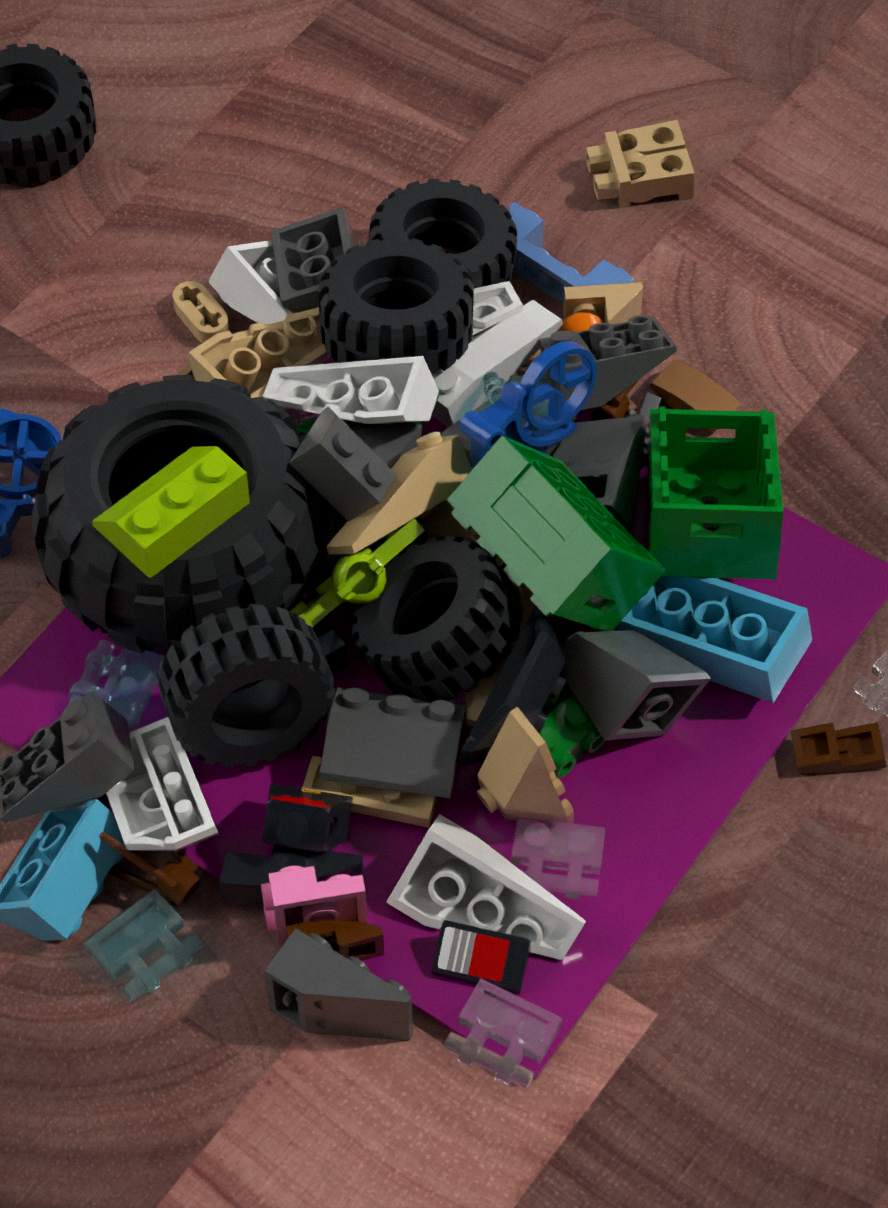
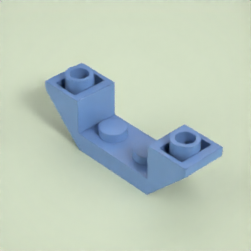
(545, 271)

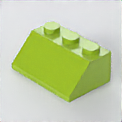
(175, 508)

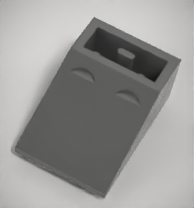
(621, 353)
(608, 461)
(67, 761)
(335, 993)

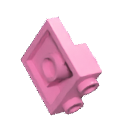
(298, 898)

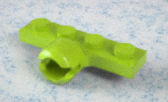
(358, 576)

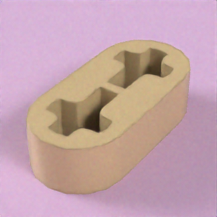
(194, 316)

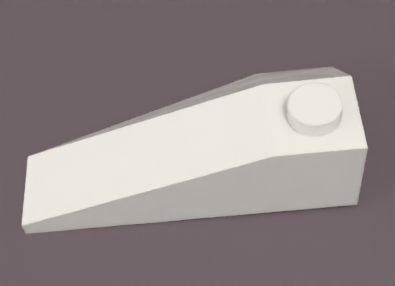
(249, 282)
(359, 390)

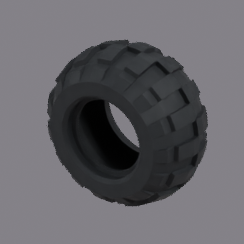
(249, 559)

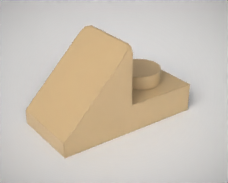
(609, 302)

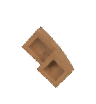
(692, 390)

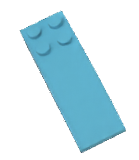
(725, 630)

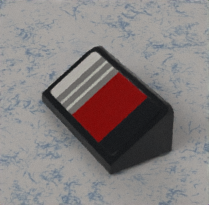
(478, 953)

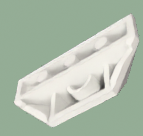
(160, 799)

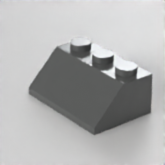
(304, 254)
(393, 742)

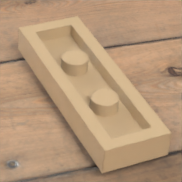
(376, 802)

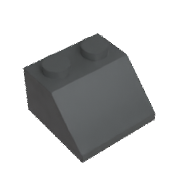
(342, 466)

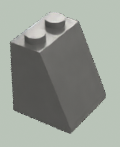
(629, 682)

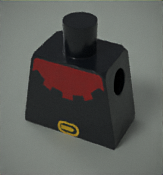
(304, 817)

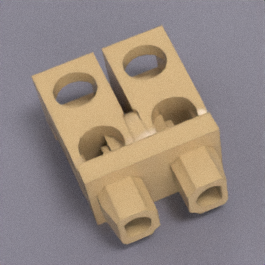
(642, 164)

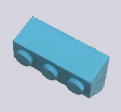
(59, 871)

